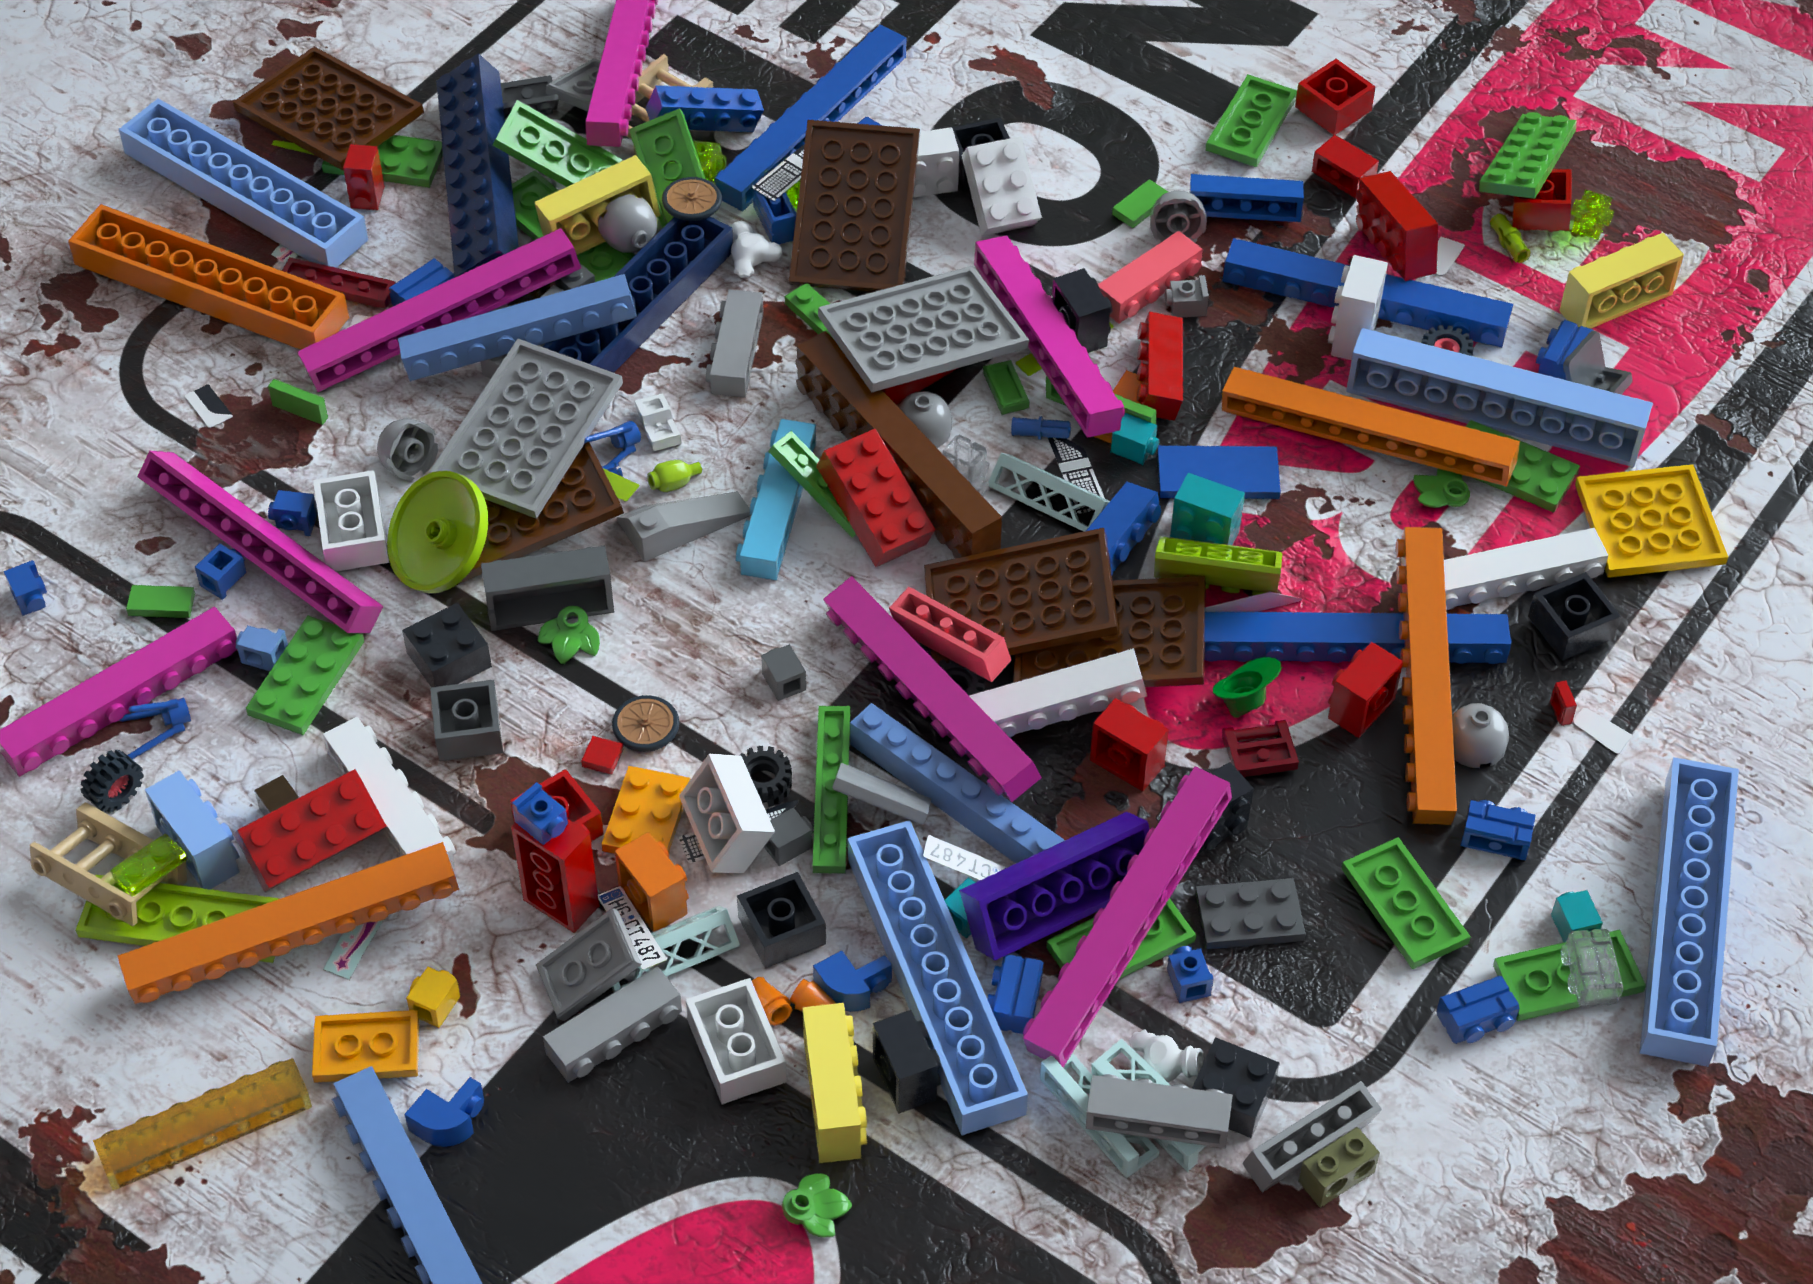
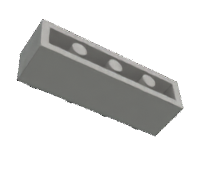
(736, 343)
(613, 1024)
(1158, 1111)
(1292, 1146)

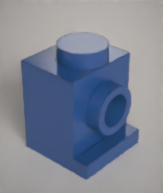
(294, 511)
(220, 570)
(26, 587)
(539, 814)
(1189, 974)

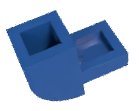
(850, 985)
(442, 1121)

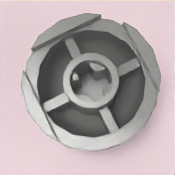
(1178, 212)
(628, 224)
(929, 414)
(407, 448)
(1479, 735)

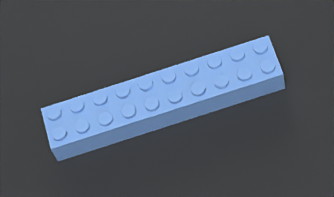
(243, 184)
(1498, 397)
(1690, 913)
(937, 977)

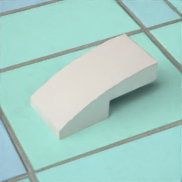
(658, 422)

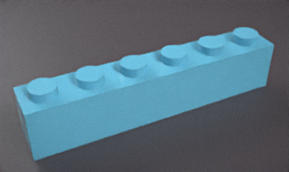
(773, 509)

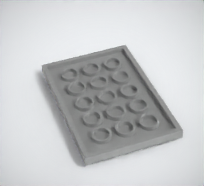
(922, 328)
(528, 426)

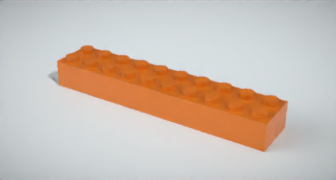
(207, 278)

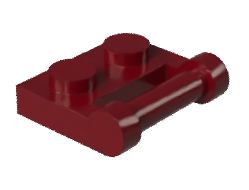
(1263, 755)

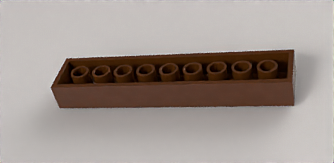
(952, 504)

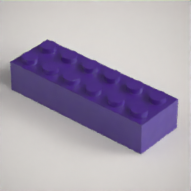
(1051, 886)

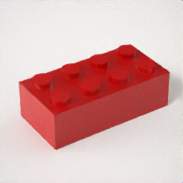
(1397, 225)
(875, 497)
(309, 830)
(559, 874)

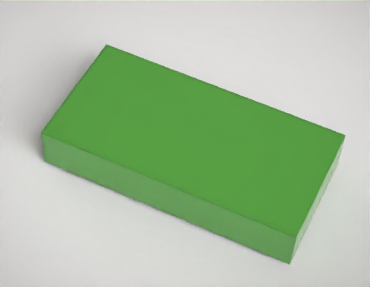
(1138, 204)
(1006, 387)
(298, 401)
(160, 601)

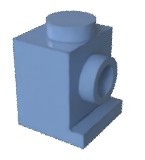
(260, 647)

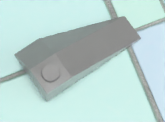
(671, 524)

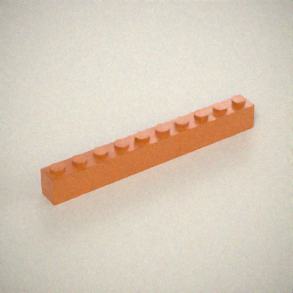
(1370, 426)
(1427, 677)
(288, 923)

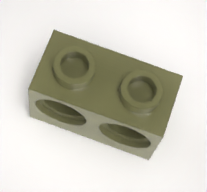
(1338, 1167)

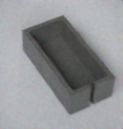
(540, 586)

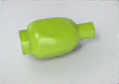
(672, 475)

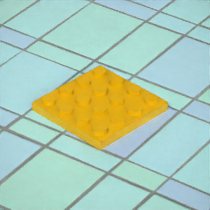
(1652, 520)

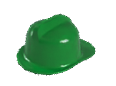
(1246, 686)

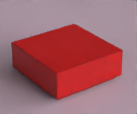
(1563, 703)
(602, 755)

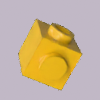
(433, 995)

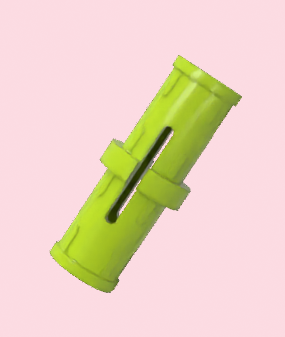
(1510, 238)

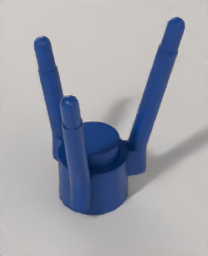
(622, 436)
(172, 713)

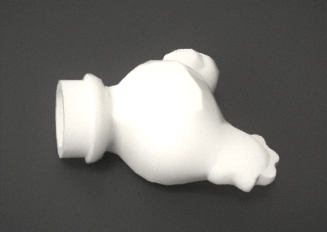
(751, 249)
(1166, 1057)

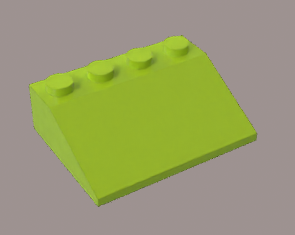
(1220, 564)

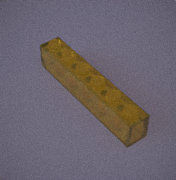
(202, 1123)

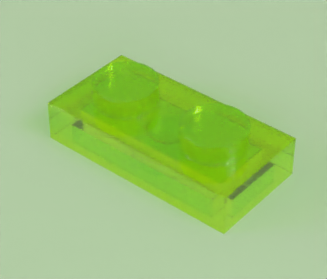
(148, 865)

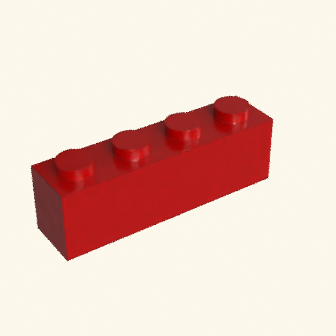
(1161, 364)

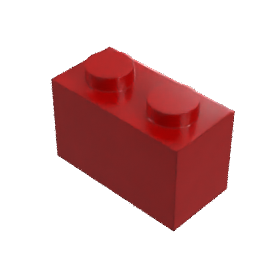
(1343, 164)
(364, 177)

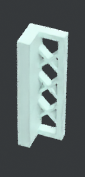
(1050, 481)
(687, 929)
(1075, 1100)
(1184, 1153)

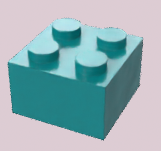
(1206, 511)

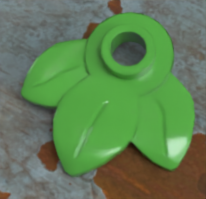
(1442, 489)
(568, 637)
(819, 1204)

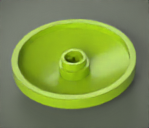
(437, 532)

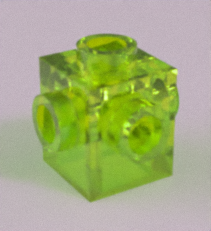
(710, 159)
(1592, 214)

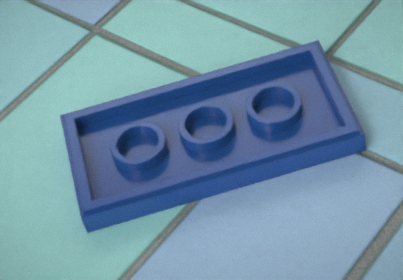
(1239, 467)

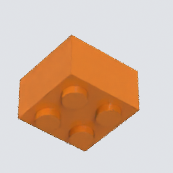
(652, 881)

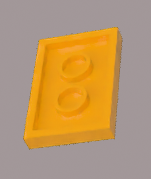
(645, 804)
(362, 1040)

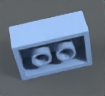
(194, 829)

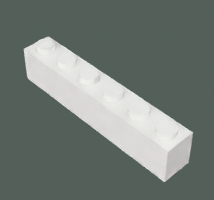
(1523, 567)
(1063, 693)
(407, 824)

